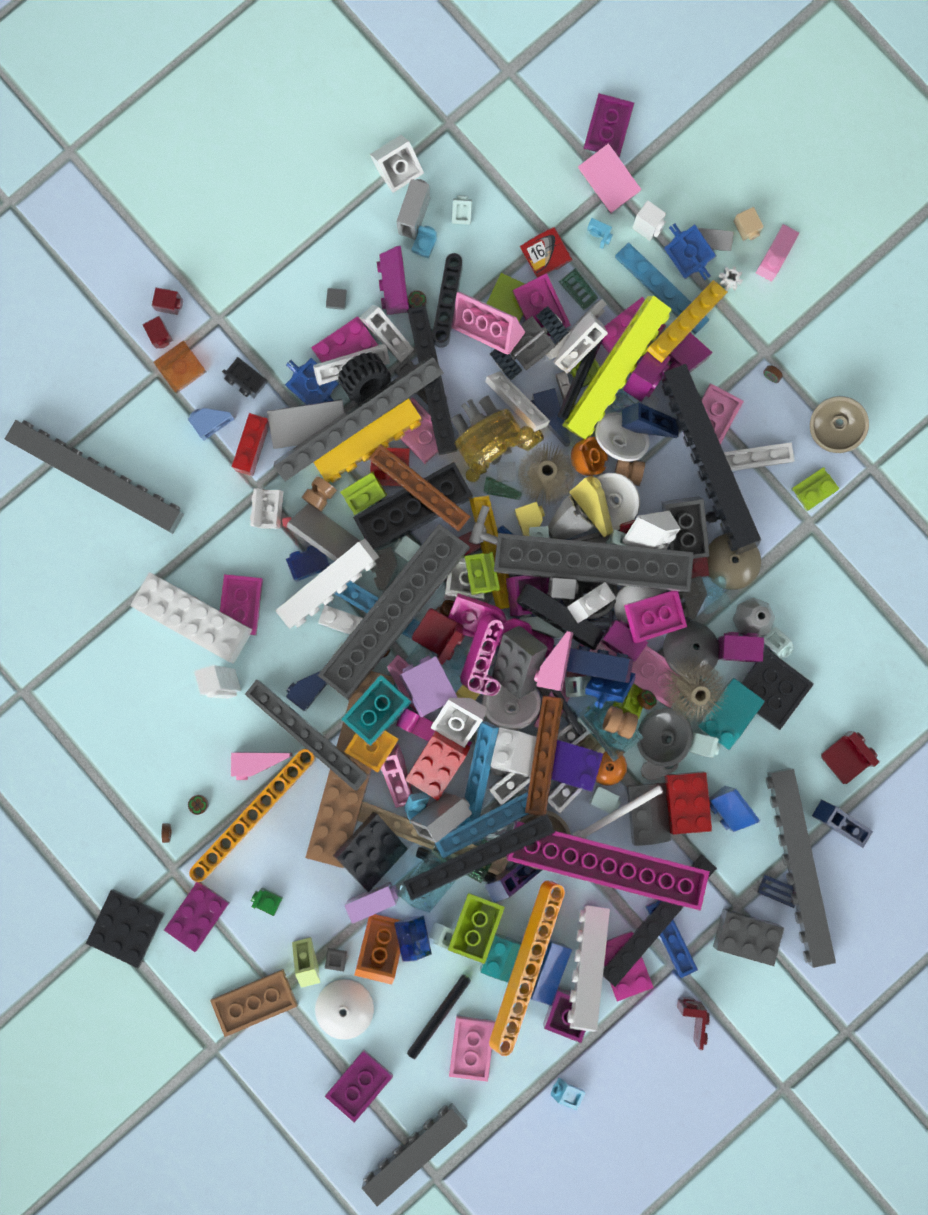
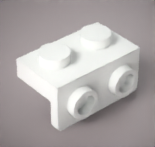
(266, 508)

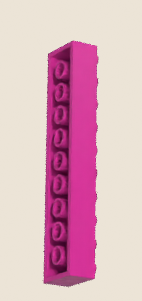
(616, 868)

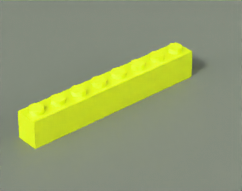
(617, 366)

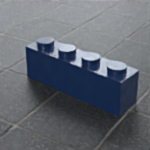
(599, 664)

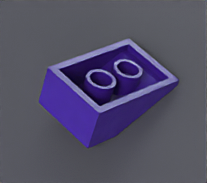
(576, 765)

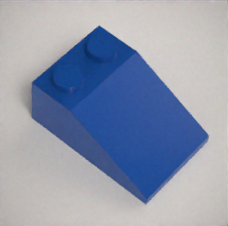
(732, 809)

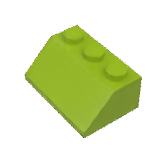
(476, 928)

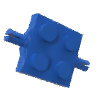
(690, 251)
(305, 386)
(608, 689)

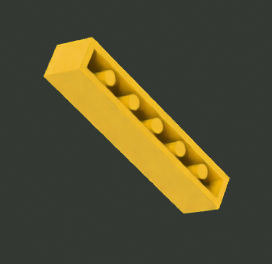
(367, 440)

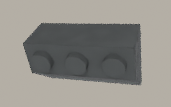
(650, 820)

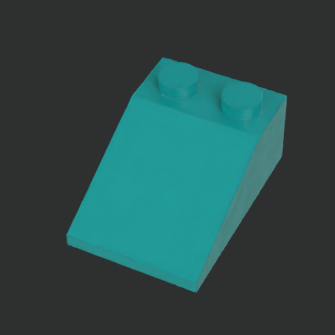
(376, 710)
(734, 716)
(501, 958)

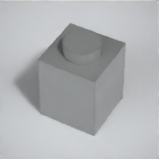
(562, 588)

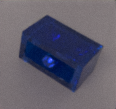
(307, 563)
(413, 938)

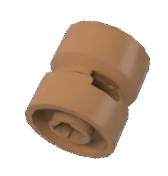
(632, 470)
(319, 493)
(618, 722)

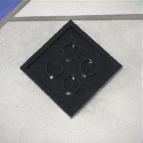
(779, 687)
(370, 852)
(125, 928)

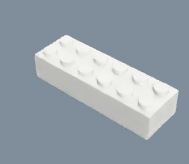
(191, 617)

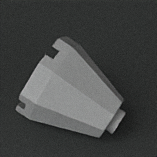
(569, 520)
(747, 618)

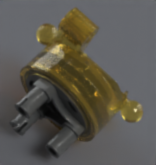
(490, 436)

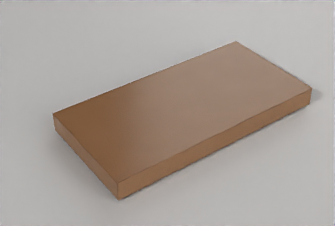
(254, 1002)

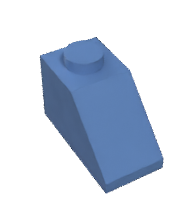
(209, 421)

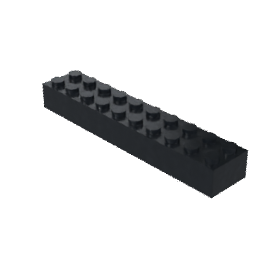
(710, 459)

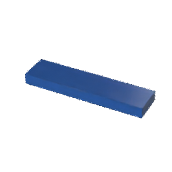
(675, 947)

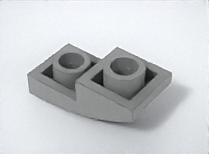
(718, 239)

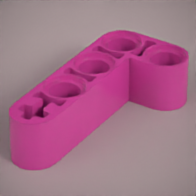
(485, 655)
(417, 725)

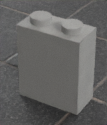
(413, 208)
(441, 817)

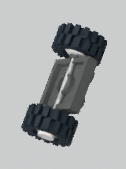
(533, 344)

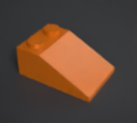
(379, 950)

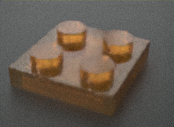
(179, 367)

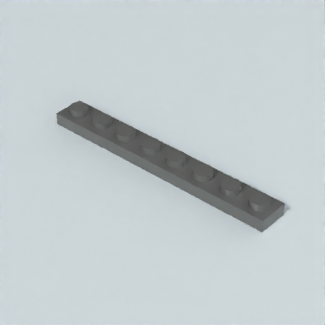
(307, 735)

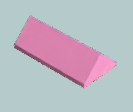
(486, 323)

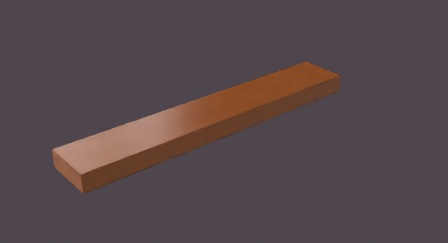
(419, 487)
(544, 755)

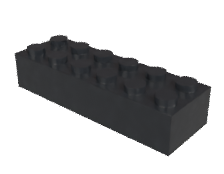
(405, 513)

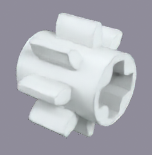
(732, 273)

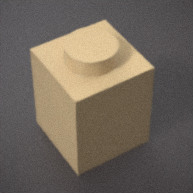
(748, 224)

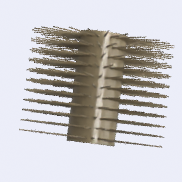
(552, 468)
(693, 689)

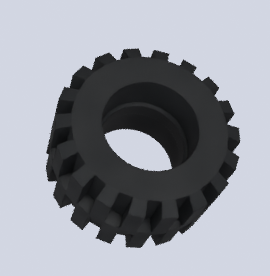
(363, 376)

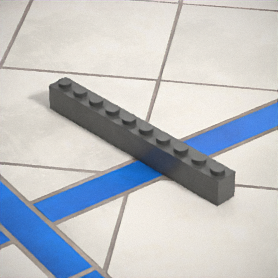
(358, 418)
(94, 476)
(801, 868)

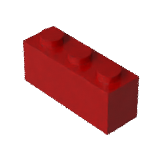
(250, 444)

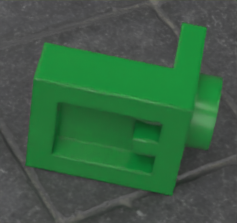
(266, 901)

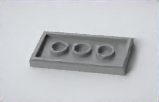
(298, 423)
(322, 532)

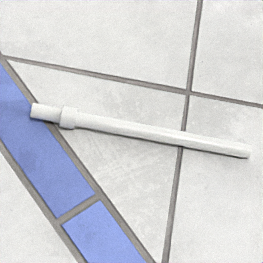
(618, 813)

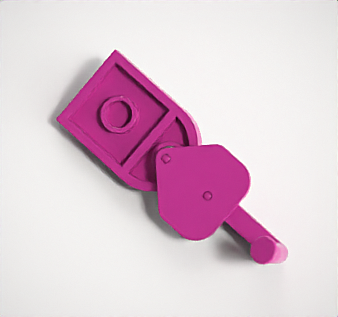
(470, 611)

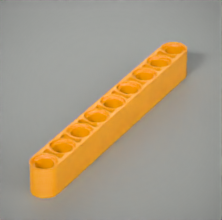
(244, 819)
(528, 976)

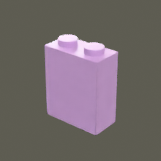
(427, 685)
(372, 902)

